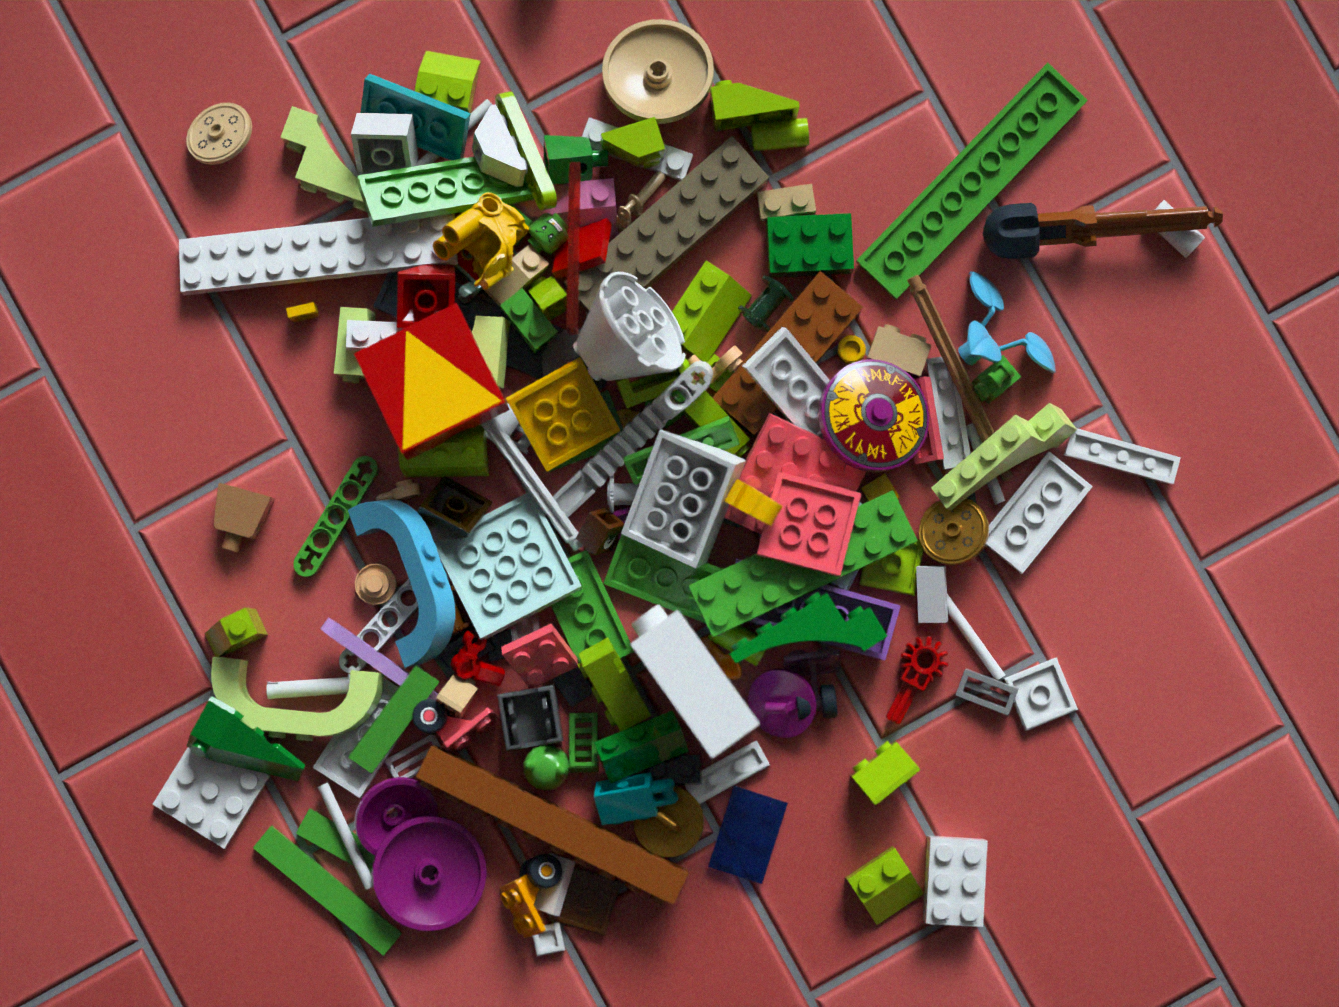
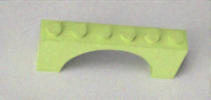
(488, 331)

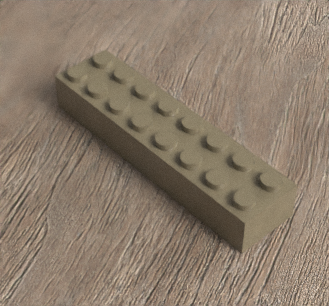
(679, 220)

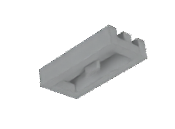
(1009, 699)

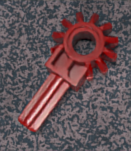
(915, 677)

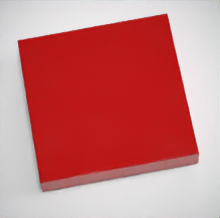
(593, 248)

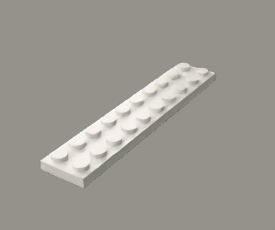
(307, 253)

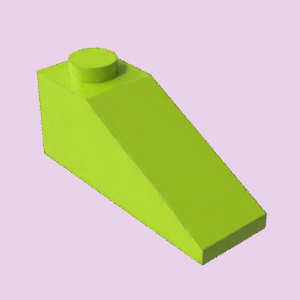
(548, 297)

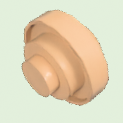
(375, 584)

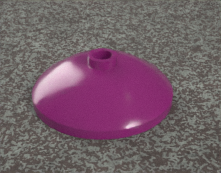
(401, 793)

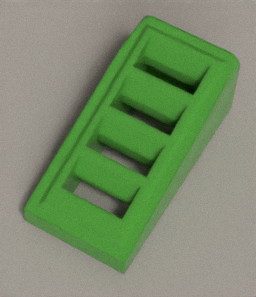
(583, 767)

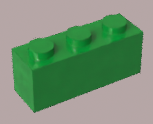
(641, 746)

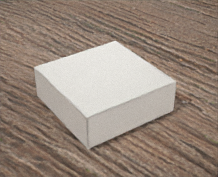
(550, 940)

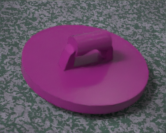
(775, 704)

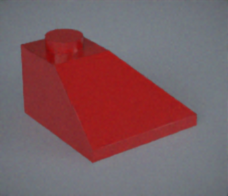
(424, 292)

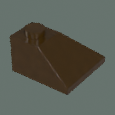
(452, 510)

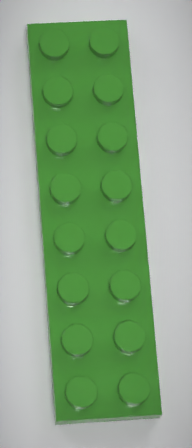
(765, 584)

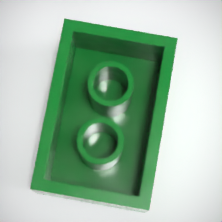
(810, 245)

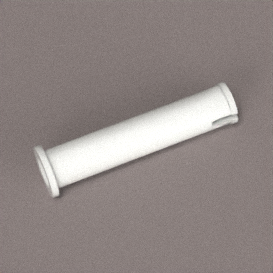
(305, 688)

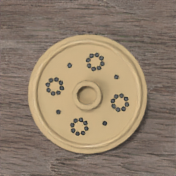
(219, 133)

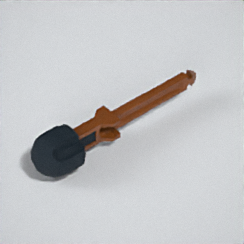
(1018, 230)

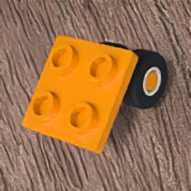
(519, 896)

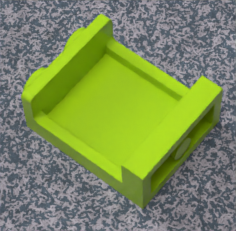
(648, 387)

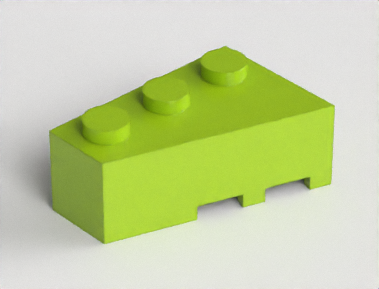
(613, 685)

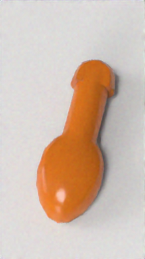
(724, 661)

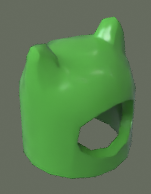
(546, 767)

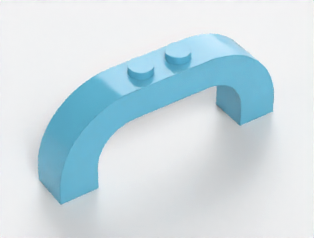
(424, 571)

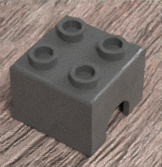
(530, 717)

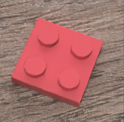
(540, 656)

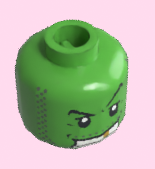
(548, 233)

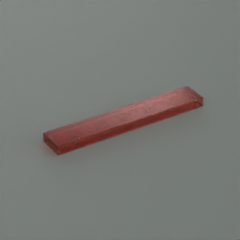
(574, 233)

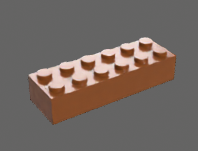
(815, 322)

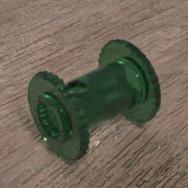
(766, 303)

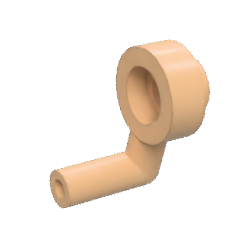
(728, 361)
(404, 490)

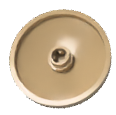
(658, 71)

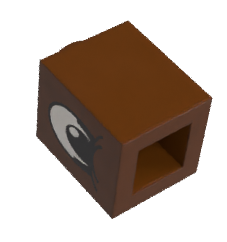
(600, 531)

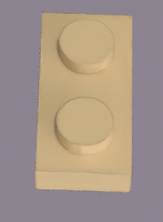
(786, 201)

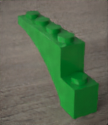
(815, 622)

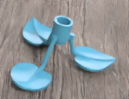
(981, 343)

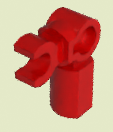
(467, 666)

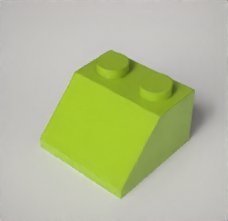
(448, 79)
(636, 143)
(884, 772)
(884, 885)

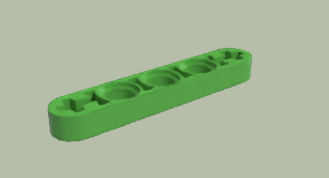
(324, 525)

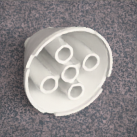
(629, 332)

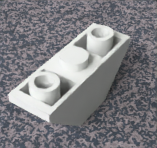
(497, 150)

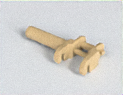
(636, 202)

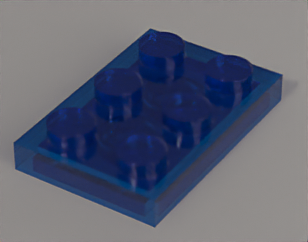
(747, 834)

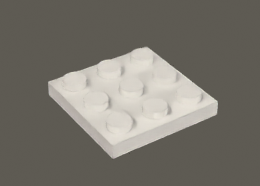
(210, 796)

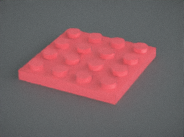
(794, 452)

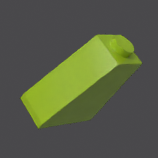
(705, 411)
(235, 631)

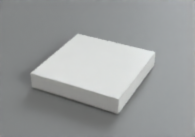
(1041, 694)

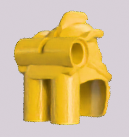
(487, 234)

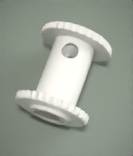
(620, 494)

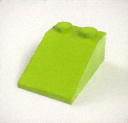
(740, 105)

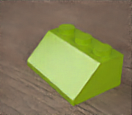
(709, 310)
(458, 456)

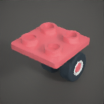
(456, 733)

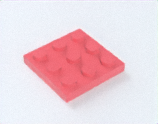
(811, 525)

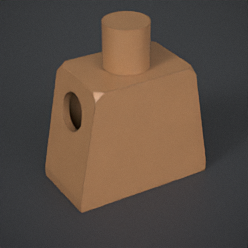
(240, 514)

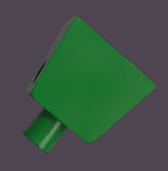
(562, 150)

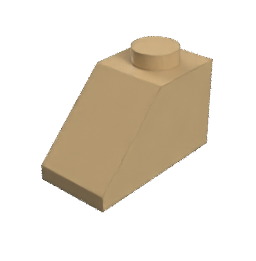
(527, 267)
(457, 695)

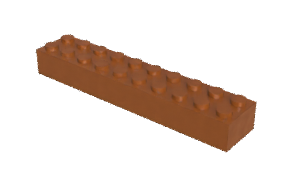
(553, 824)

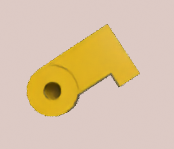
(753, 502)

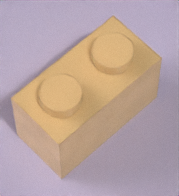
(901, 350)

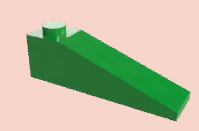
(228, 740)

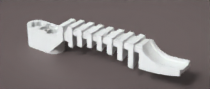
(634, 435)

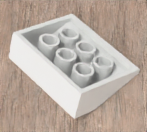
(682, 498)

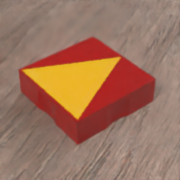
(431, 381)

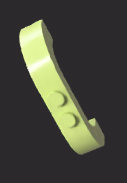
(362, 698)

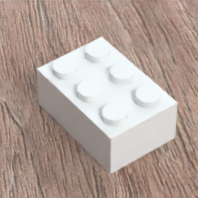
(955, 881)

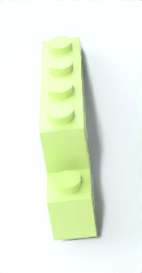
(320, 166)
(1003, 450)

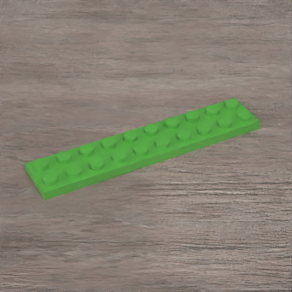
(971, 180)

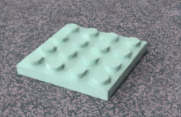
(508, 566)

